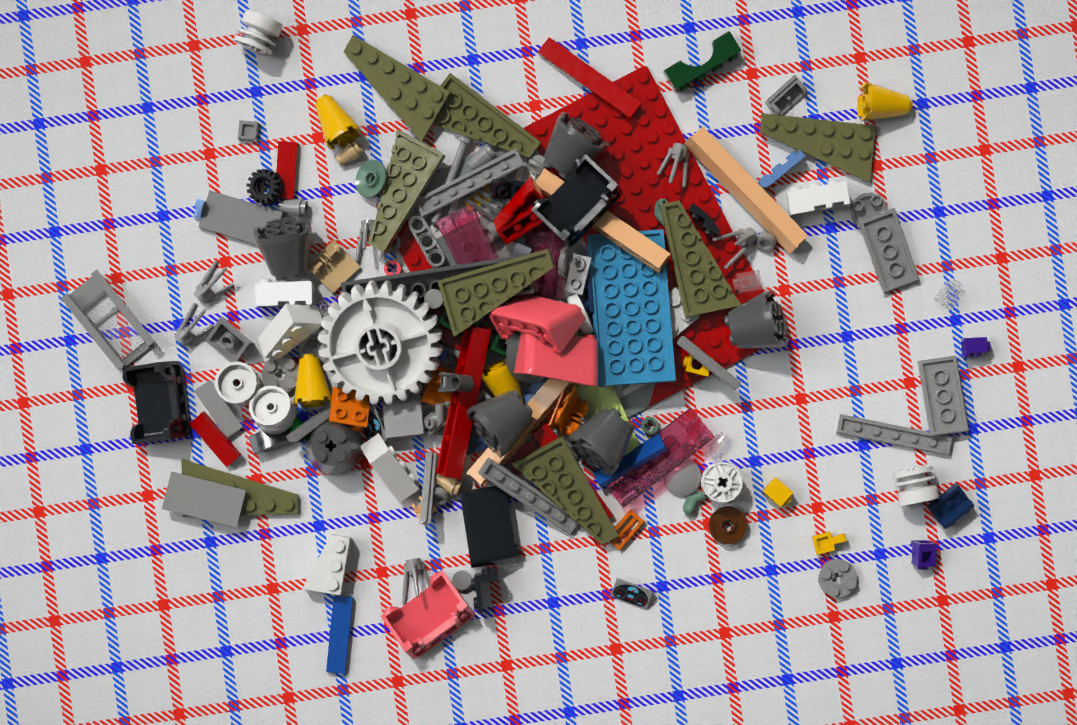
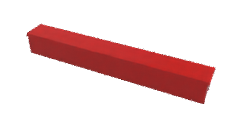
(457, 424)

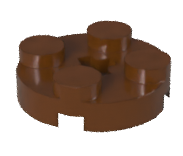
(732, 515)

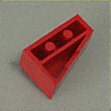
(517, 215)

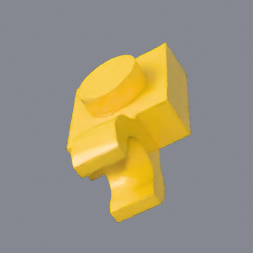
(825, 542)

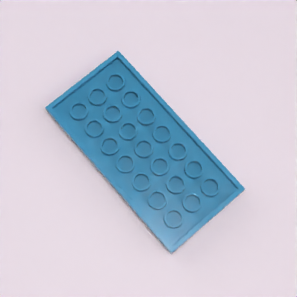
(630, 315)

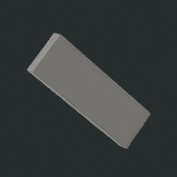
(218, 409)
(309, 425)

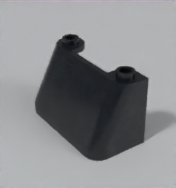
(578, 201)
(159, 401)
(488, 526)

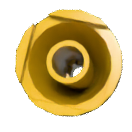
(881, 103)
(335, 123)
(499, 379)
(311, 383)

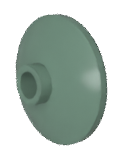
(371, 178)

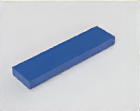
(634, 459)
(339, 634)

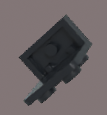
(485, 575)

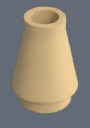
(350, 152)
(451, 485)

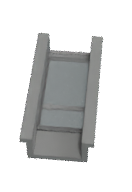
(108, 321)

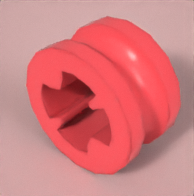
(393, 262)

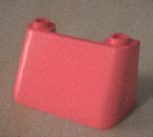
(539, 317)
(574, 364)
(429, 617)

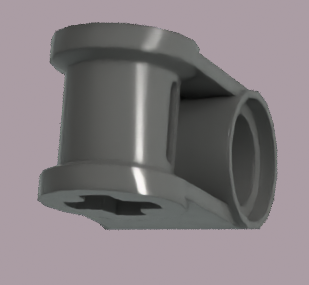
(455, 382)

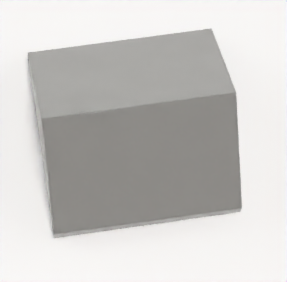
(228, 340)

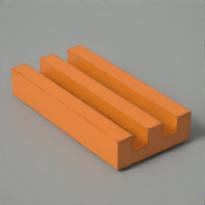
(635, 517)

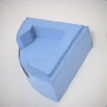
(199, 209)

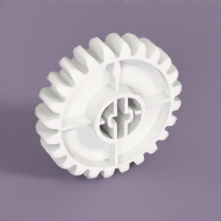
(367, 364)

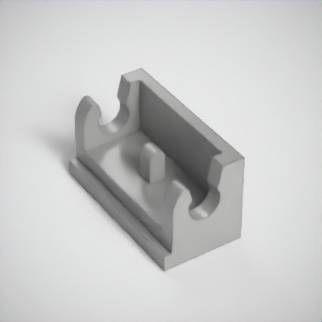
(786, 96)

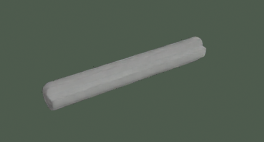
(709, 363)
(428, 488)

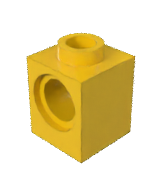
(703, 371)
(778, 492)

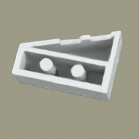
(817, 197)
(284, 292)
(289, 329)
(389, 468)
(330, 567)

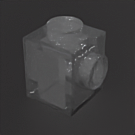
(747, 282)
(950, 294)

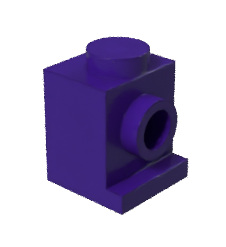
(975, 346)
(923, 553)

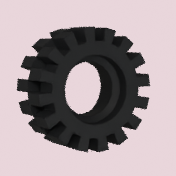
(275, 189)

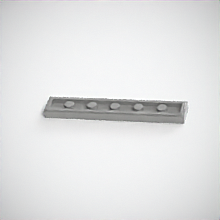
(469, 182)
(893, 434)
(527, 495)

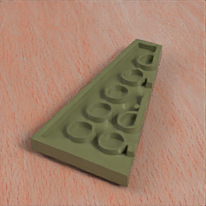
(405, 90)
(478, 119)
(832, 142)
(407, 178)
(696, 272)
(480, 291)
(564, 482)
(259, 498)

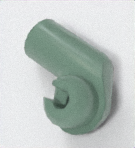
(657, 211)
(691, 501)

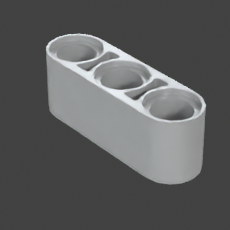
(420, 235)

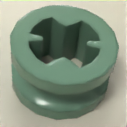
(645, 421)

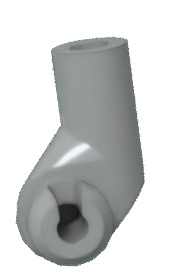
(437, 418)

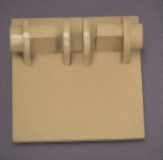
(333, 266)

